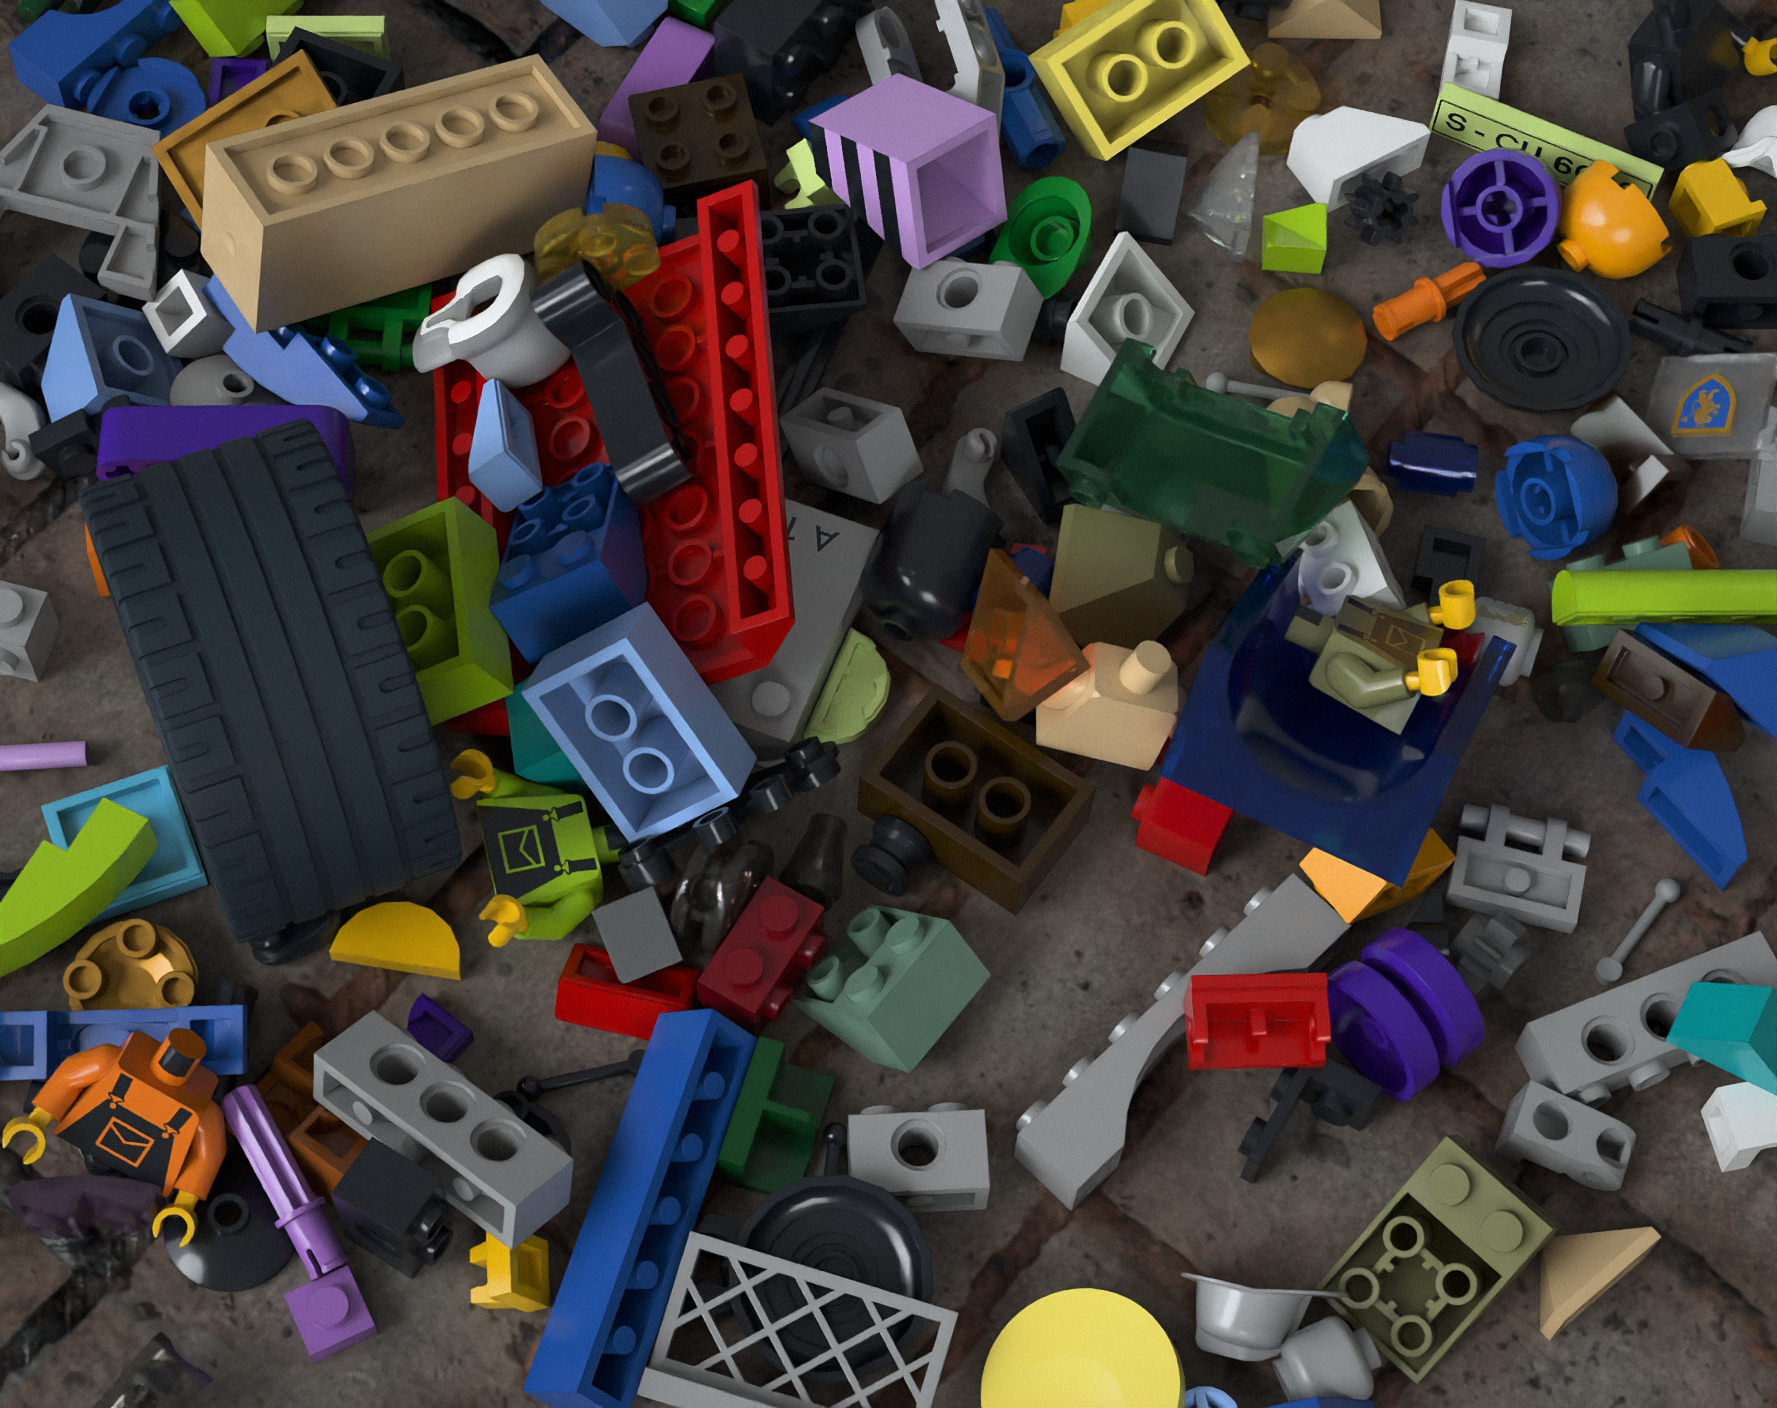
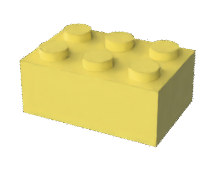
(1136, 68)

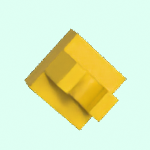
(514, 1276)

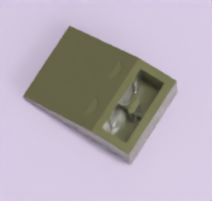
(1437, 1256)

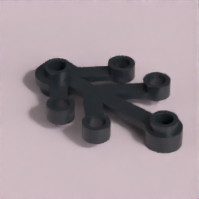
(805, 768)

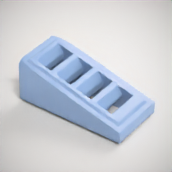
(504, 449)

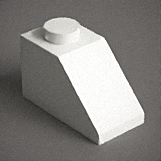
(1339, 147)

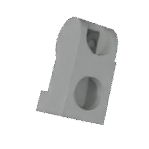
(1566, 1137)

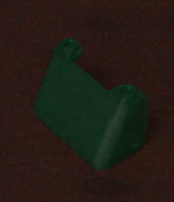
(1210, 460)

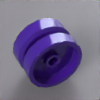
(1402, 1013)

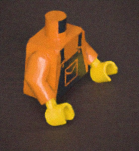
(141, 1112)

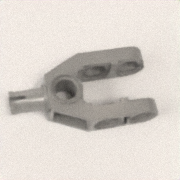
(979, 68)

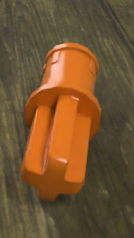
(1426, 300)

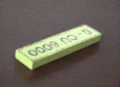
(1491, 124)

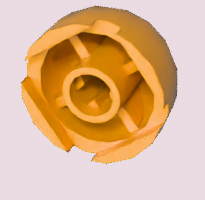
(1609, 227)

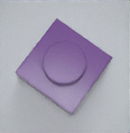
(330, 1314)

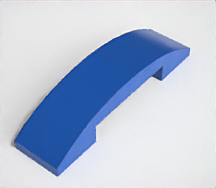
(39, 1041)

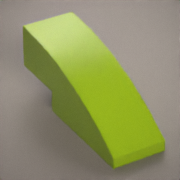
(70, 888)

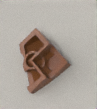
(315, 1136)

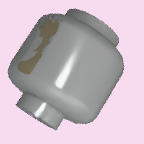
(1512, 624)

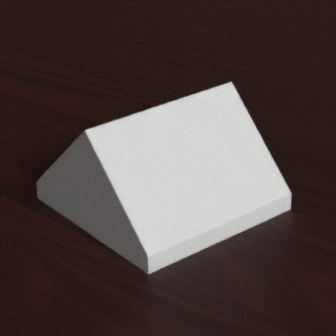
(1121, 302)

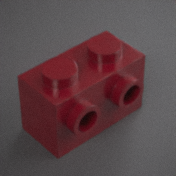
(763, 957)

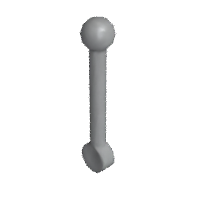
(1610, 968)

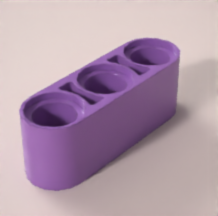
(671, 58)

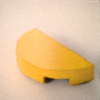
(399, 939)

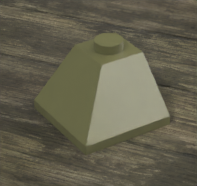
(1117, 577)

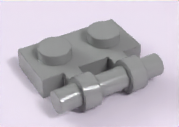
(1521, 883)

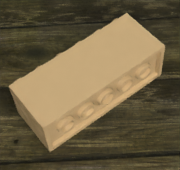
(391, 190)

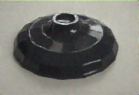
(1541, 340)
(847, 1232)

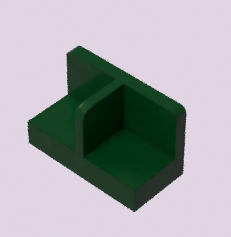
(773, 1122)

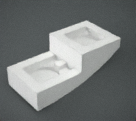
(1476, 47)

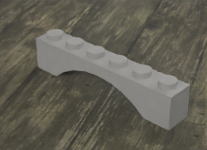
(1083, 1130)

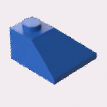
(1730, 656)

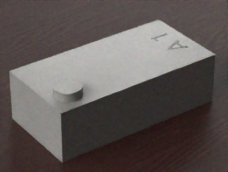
(826, 572)

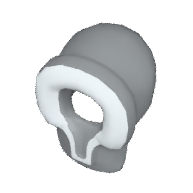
(503, 339)

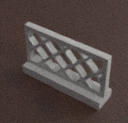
(697, 1387)

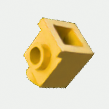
(1714, 201)

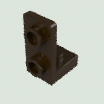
(1636, 453)

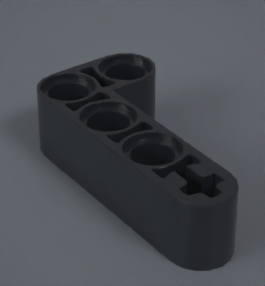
(619, 379)

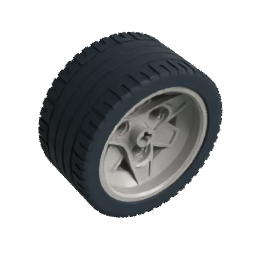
(275, 677)

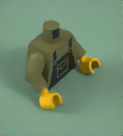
(1383, 656)

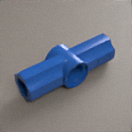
(1025, 117)

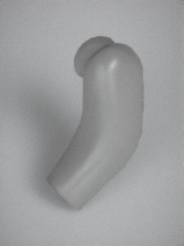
(20, 418)
(971, 464)

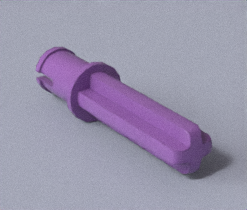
(284, 1182)

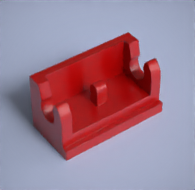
(1257, 1021)

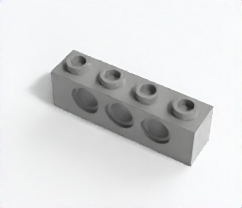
(1556, 1044)
(432, 1115)

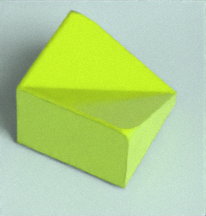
(1295, 239)

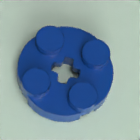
(152, 83)

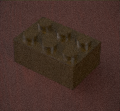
(978, 797)

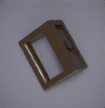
(1668, 695)

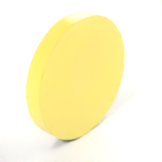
(1083, 1354)

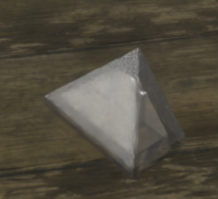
(1225, 199)

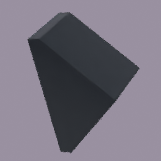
(1152, 190)
(1032, 444)

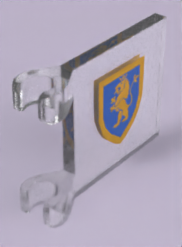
(1716, 406)

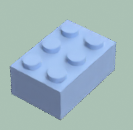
(640, 724)

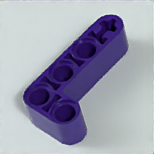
(154, 434)

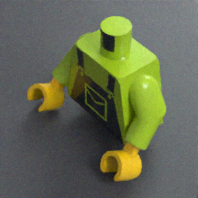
(537, 851)

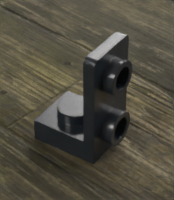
(1334, 1095)

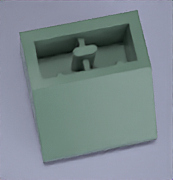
(892, 985)

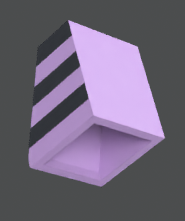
(913, 166)

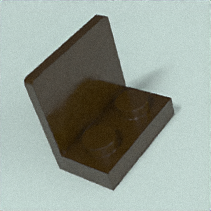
(700, 136)

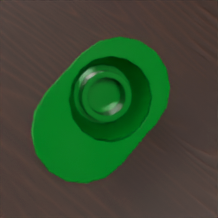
(1048, 233)

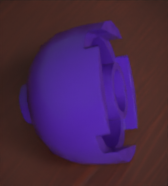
(1502, 207)

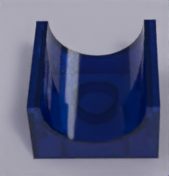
(1306, 761)

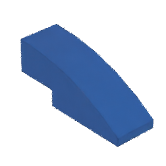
(1687, 798)

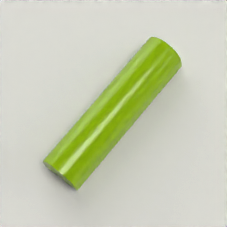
(1665, 597)

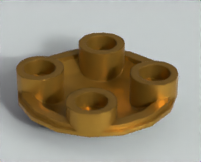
(1306, 338)
(132, 968)

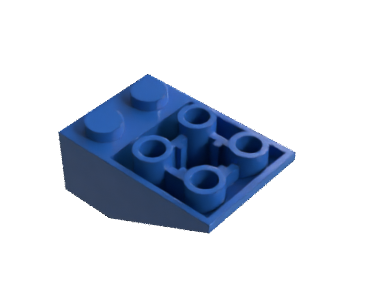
(570, 563)

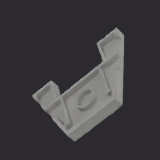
(93, 178)

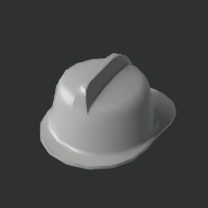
(1246, 1320)

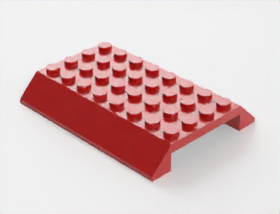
(720, 537)

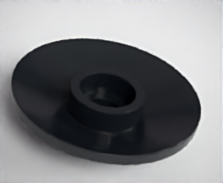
(232, 1255)

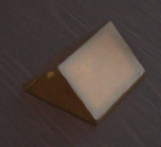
(1017, 642)

